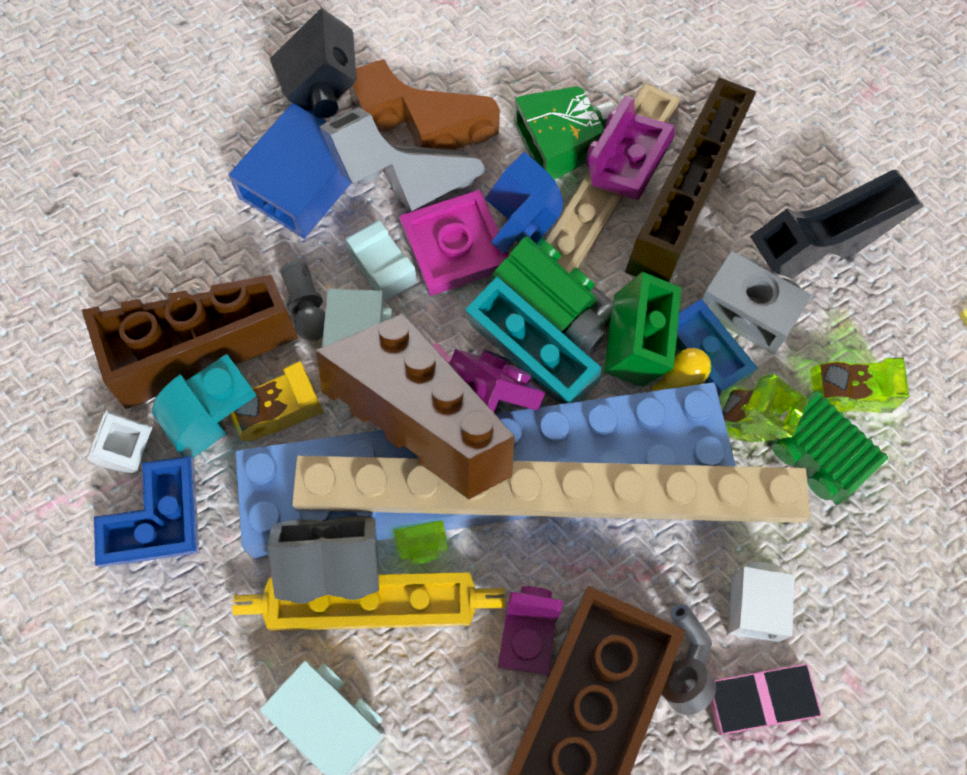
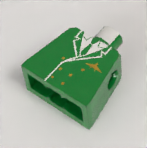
(559, 127)

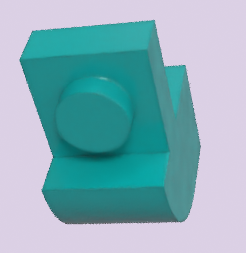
(193, 408)

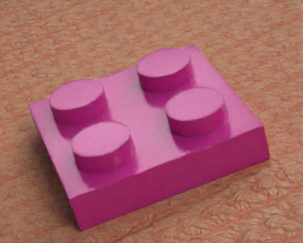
(453, 242)

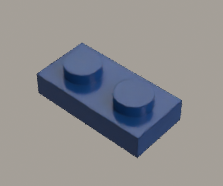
(704, 331)

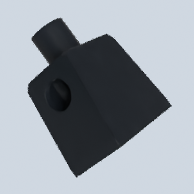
(317, 64)

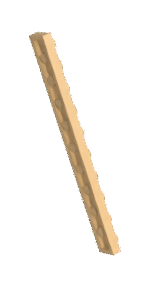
(558, 490)

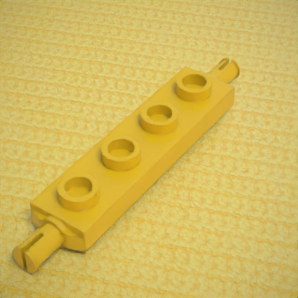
(399, 603)

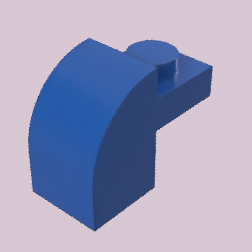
(527, 199)

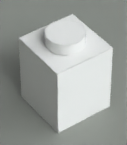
(761, 603)

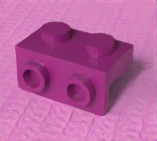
(628, 151)
(495, 380)

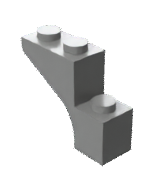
(415, 173)

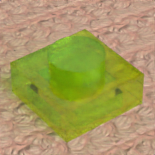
(421, 542)

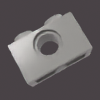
(762, 323)

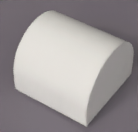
(119, 443)

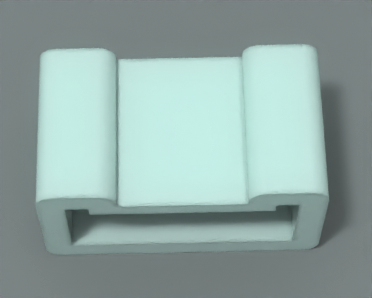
(381, 260)

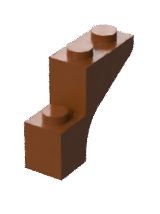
(431, 116)

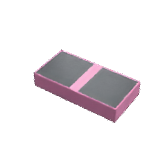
(764, 699)

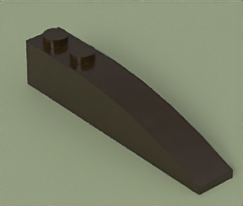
(690, 182)

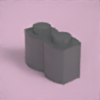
(324, 558)

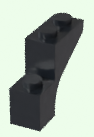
(839, 227)

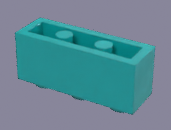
(533, 343)

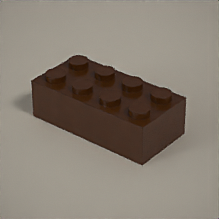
(598, 691)

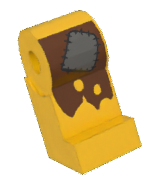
(277, 405)

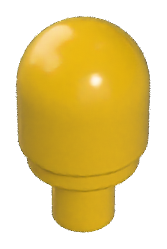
(690, 368)

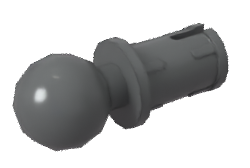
(303, 301)

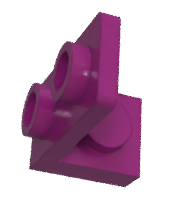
(529, 631)

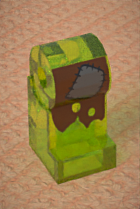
(862, 385)
(755, 412)

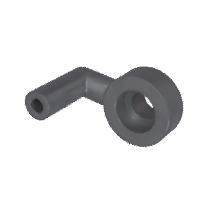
(587, 328)
(689, 683)

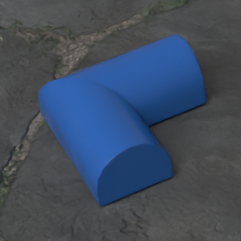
(165, 525)

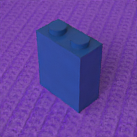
(290, 173)

